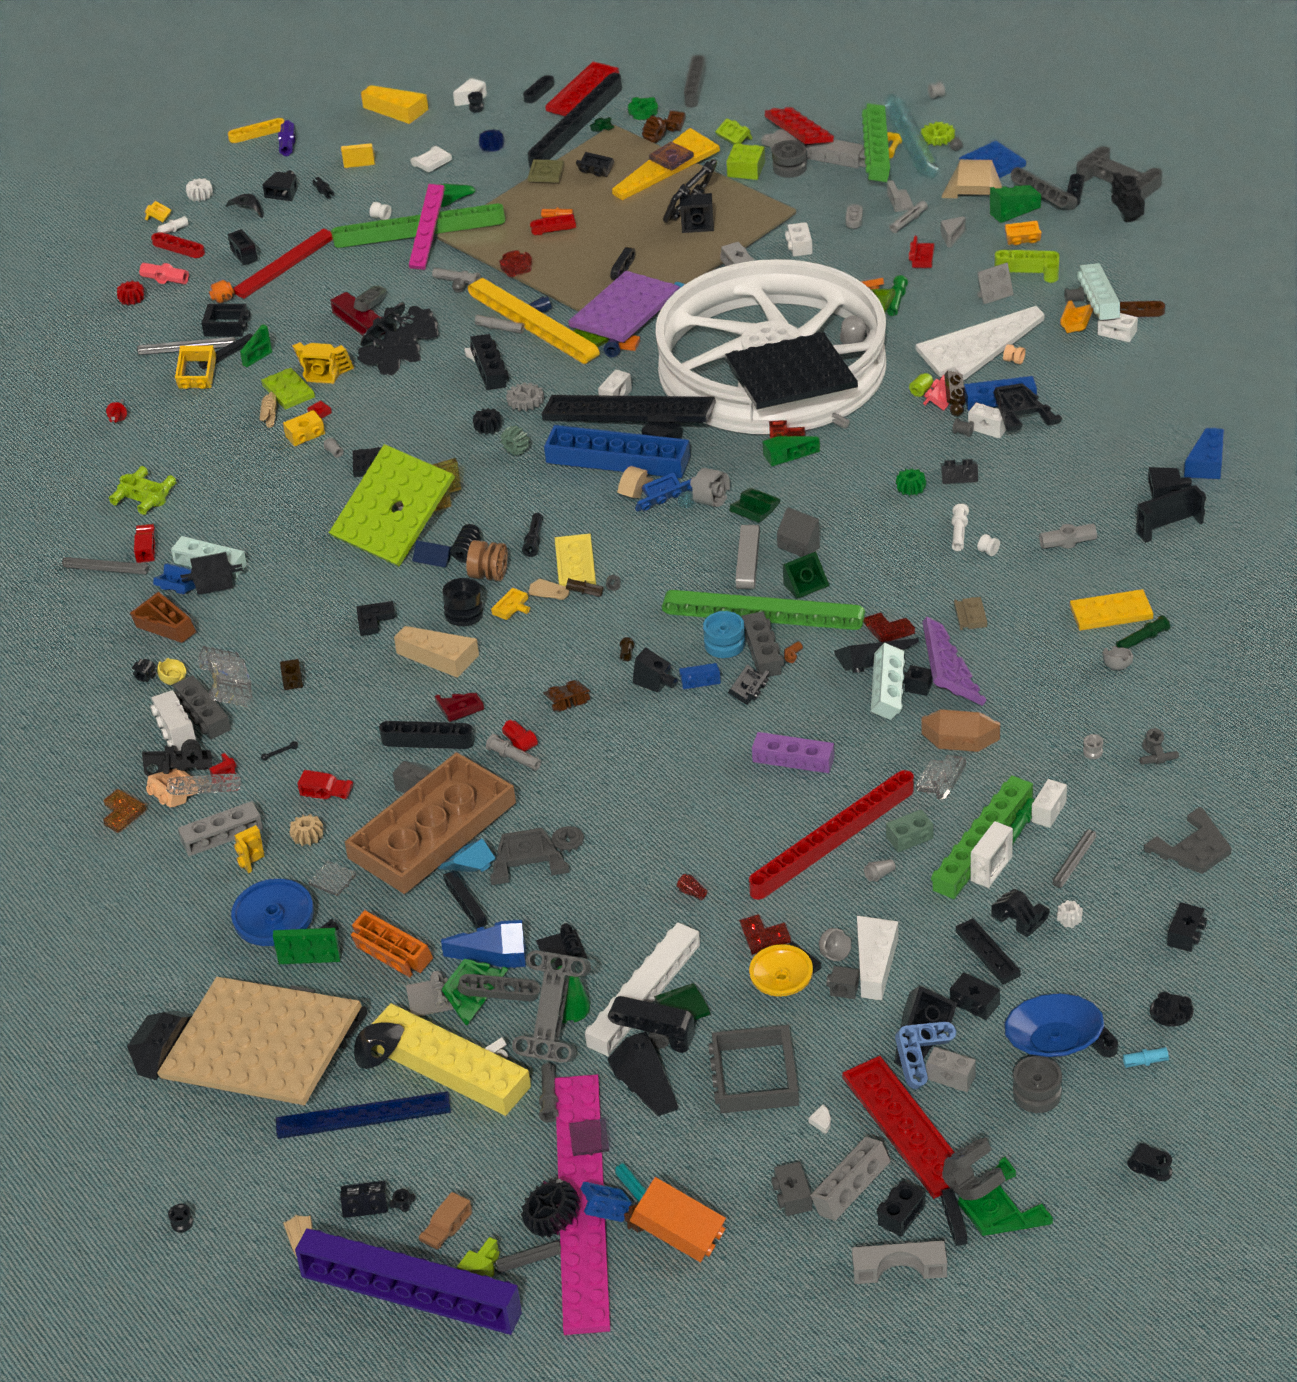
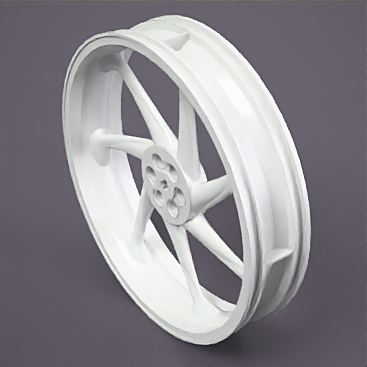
(765, 285)

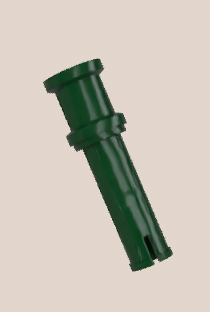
(1150, 630)

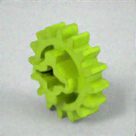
(938, 133)

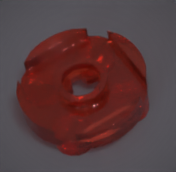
(522, 265)

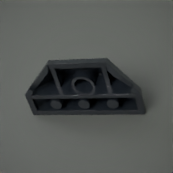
(155, 1041)

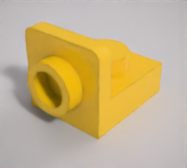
(157, 211)

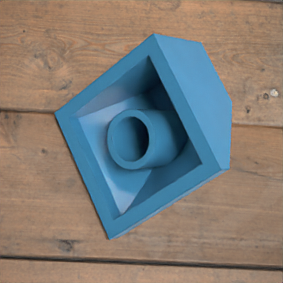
(470, 858)

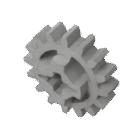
(525, 396)

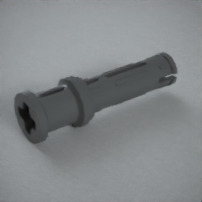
(548, 1098)

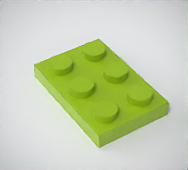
(288, 388)

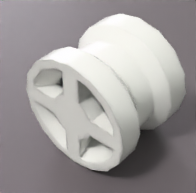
(988, 545)

